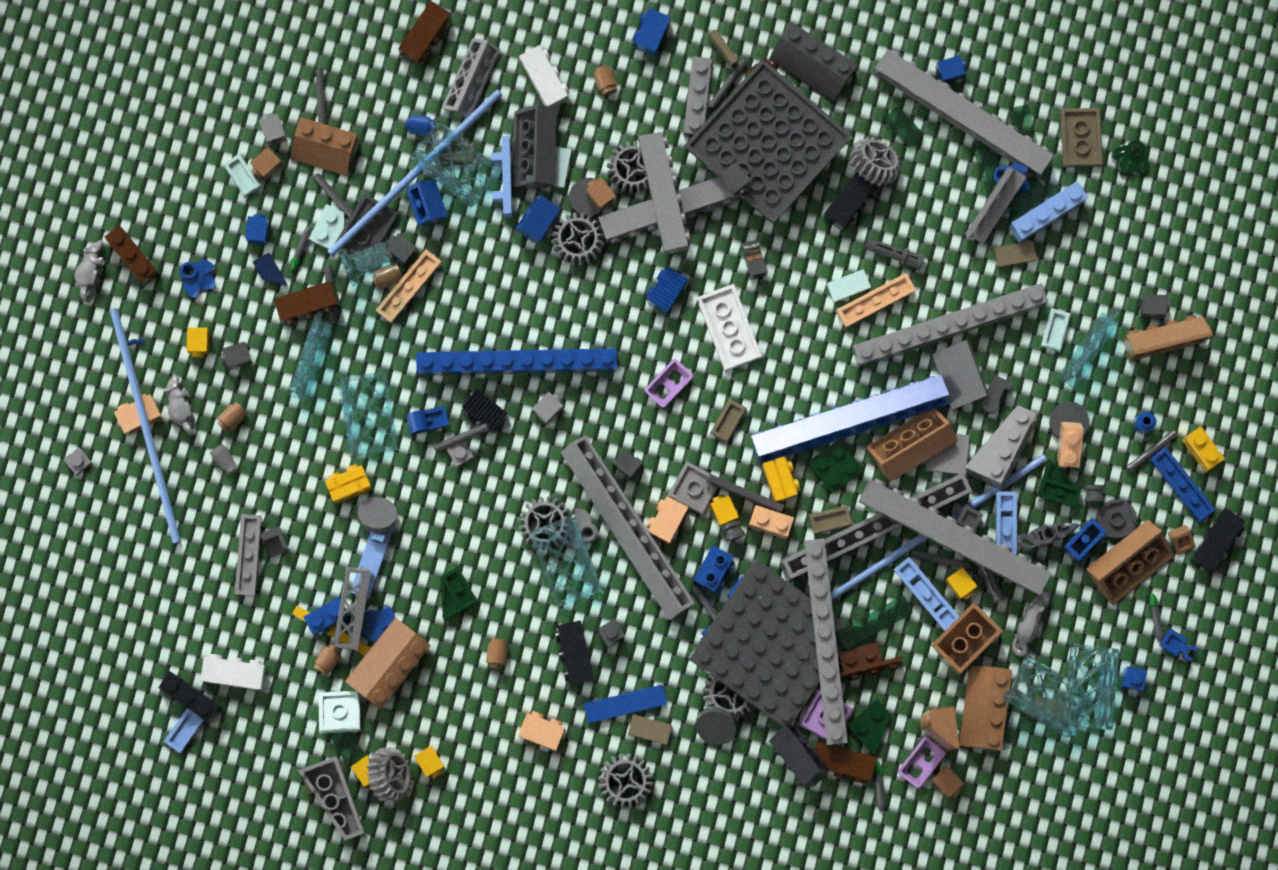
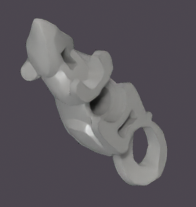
(87, 272)
(179, 409)
(1028, 627)

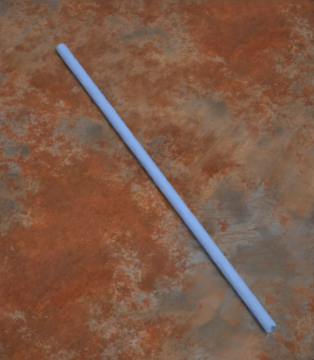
(919, 539)

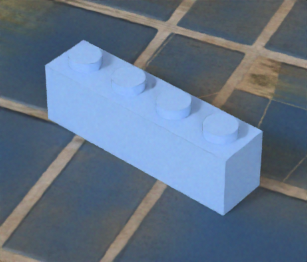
(1048, 212)

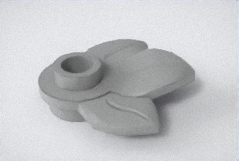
(585, 522)

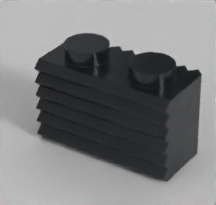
(484, 411)

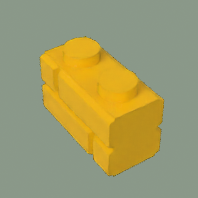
(1203, 449)
(780, 479)
(348, 484)

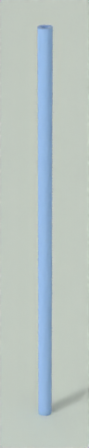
(410, 177)
(145, 425)

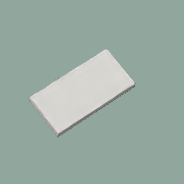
(729, 327)

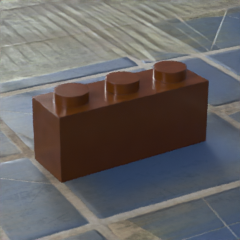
(425, 33)
(131, 255)
(307, 303)
(846, 762)

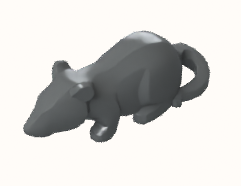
(1046, 534)

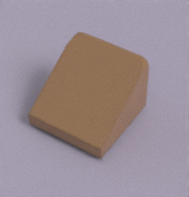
(1181, 539)

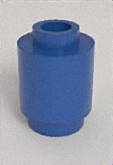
(419, 124)
(1139, 425)

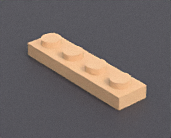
(408, 286)
(876, 300)

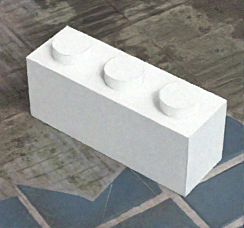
(544, 77)
(233, 672)

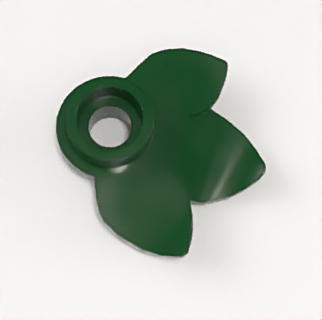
(1129, 161)

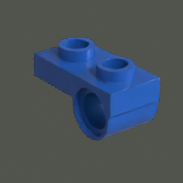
(427, 420)

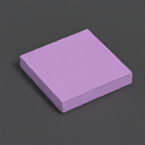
(814, 719)

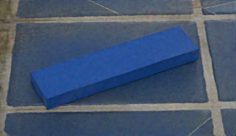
(1182, 484)
(625, 703)

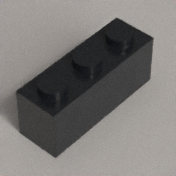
(850, 202)
(1218, 540)
(574, 653)
(190, 697)
(799, 755)

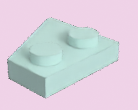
(328, 227)

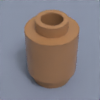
(605, 80)
(387, 276)
(231, 417)
(497, 653)
(327, 659)

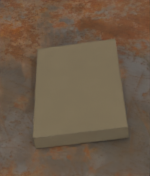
(1081, 137)

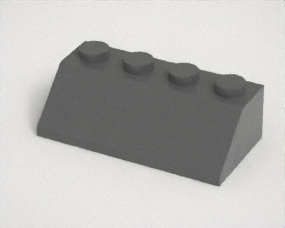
(812, 61)
(534, 137)

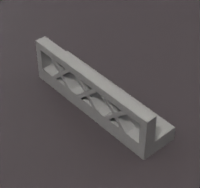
(474, 78)
(995, 205)
(359, 607)

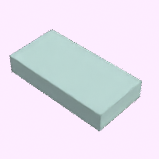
(242, 175)
(848, 286)
(1055, 330)

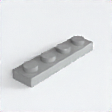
(697, 94)
(248, 555)

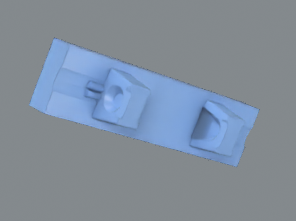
(506, 195)
(1006, 525)
(373, 556)
(926, 593)

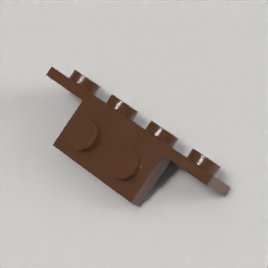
(865, 661)

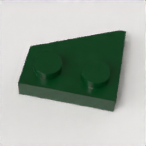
(1058, 487)
(455, 593)
(870, 725)

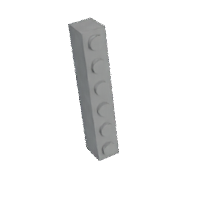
(663, 192)

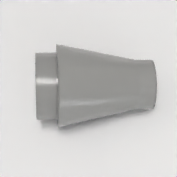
(223, 457)

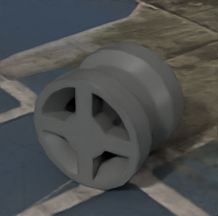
(1094, 493)
(733, 530)

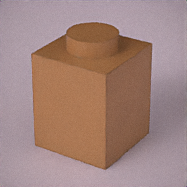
(265, 164)
(600, 193)
(948, 782)

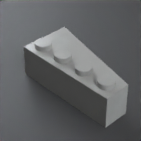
(1002, 450)
(334, 796)

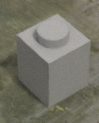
(272, 129)
(548, 407)

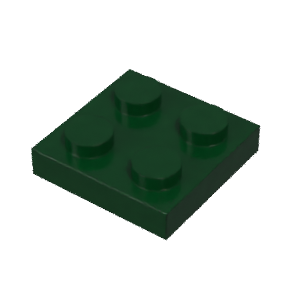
(835, 466)

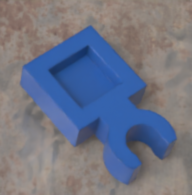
(1175, 643)

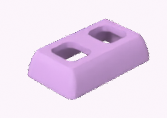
(662, 378)
(927, 767)

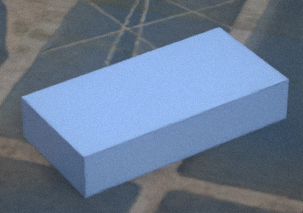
(184, 730)

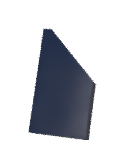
(269, 270)

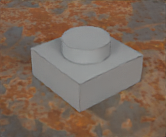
(460, 453)
(77, 461)

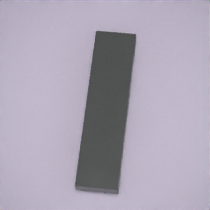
(744, 493)

